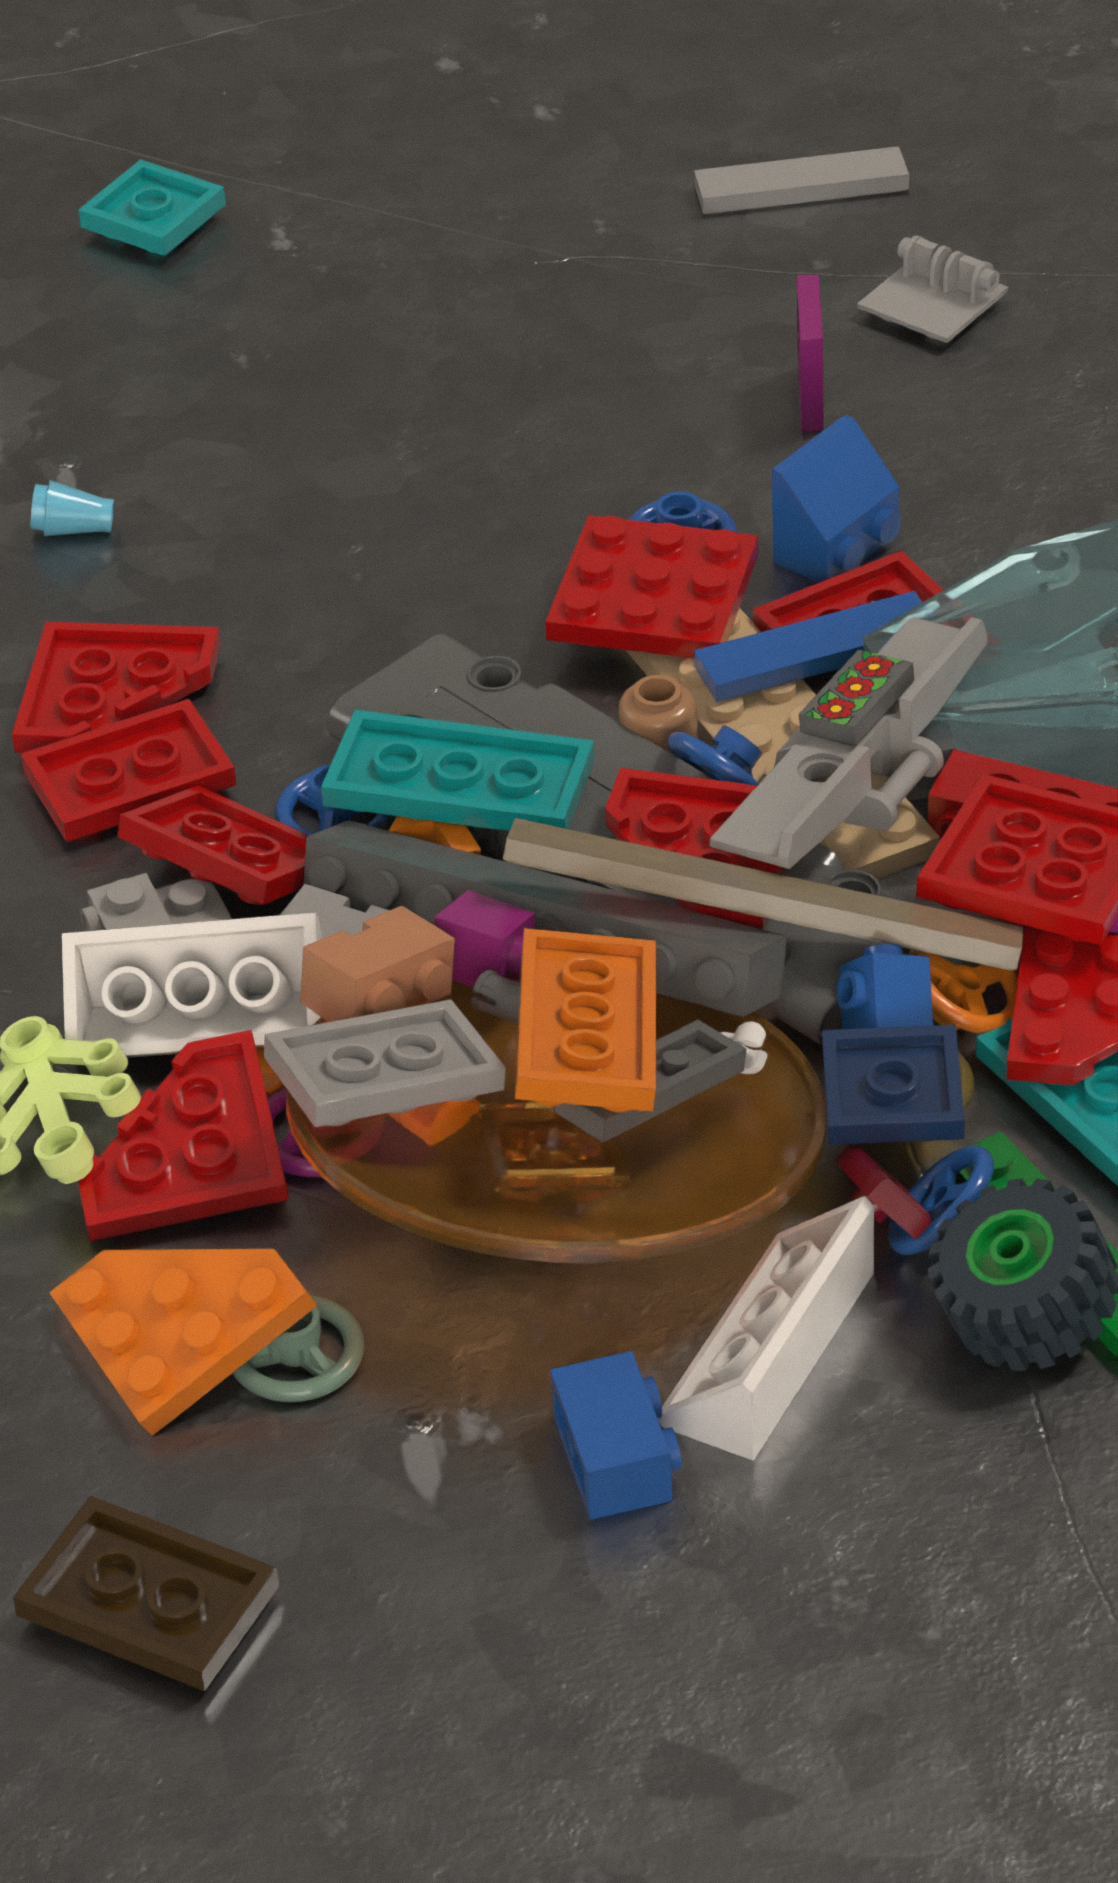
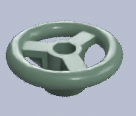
(301, 1348)

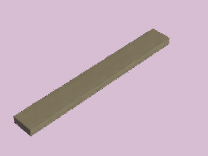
(764, 894)

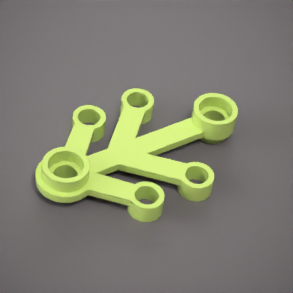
(30, 1051)

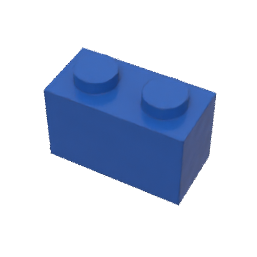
(614, 1434)

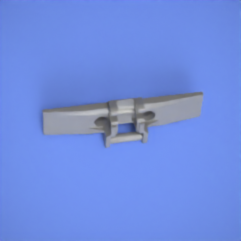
(828, 781)

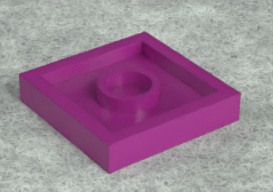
(810, 353)

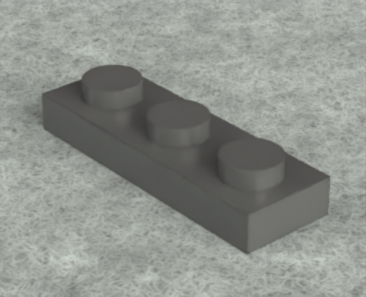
(685, 1066)

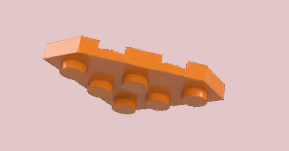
(178, 1319)

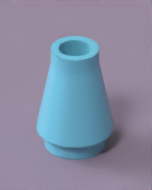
(68, 511)

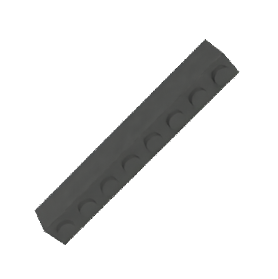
(696, 953)

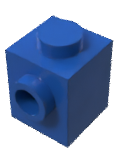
(885, 989)

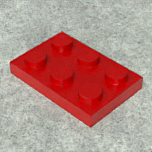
(126, 766)
(220, 843)

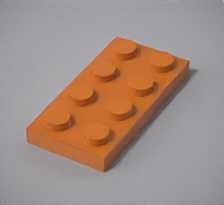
(587, 1021)

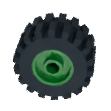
(1024, 1274)

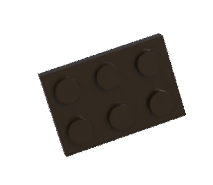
(146, 1592)

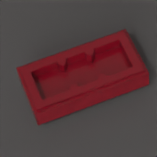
(883, 1191)

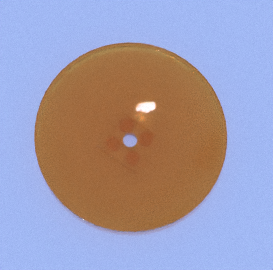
(538, 1188)

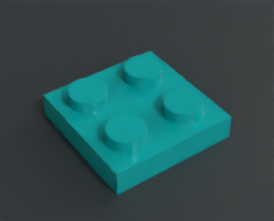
(152, 207)

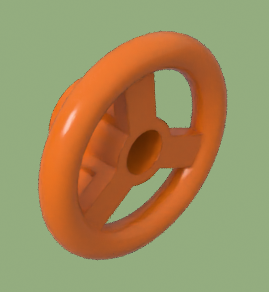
(959, 991)

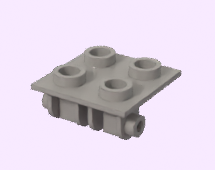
(935, 290)

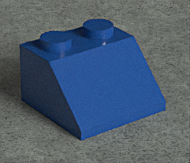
(832, 504)

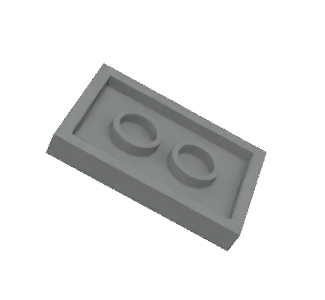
(383, 1063)

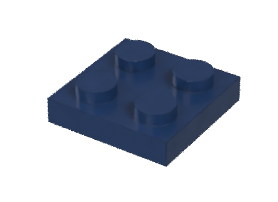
(893, 1084)

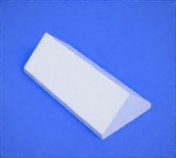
(186, 982)
(774, 1331)

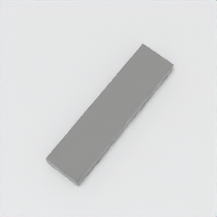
(801, 180)

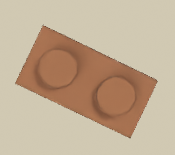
(383, 968)

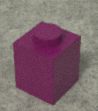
(485, 936)

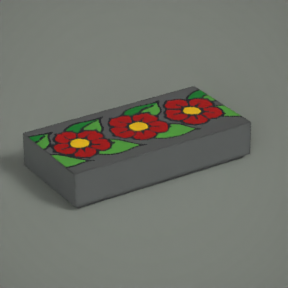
(856, 697)

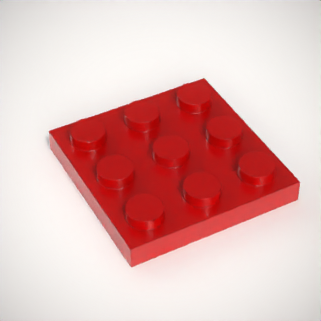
(651, 586)
(1029, 860)

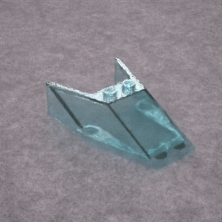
(1042, 635)

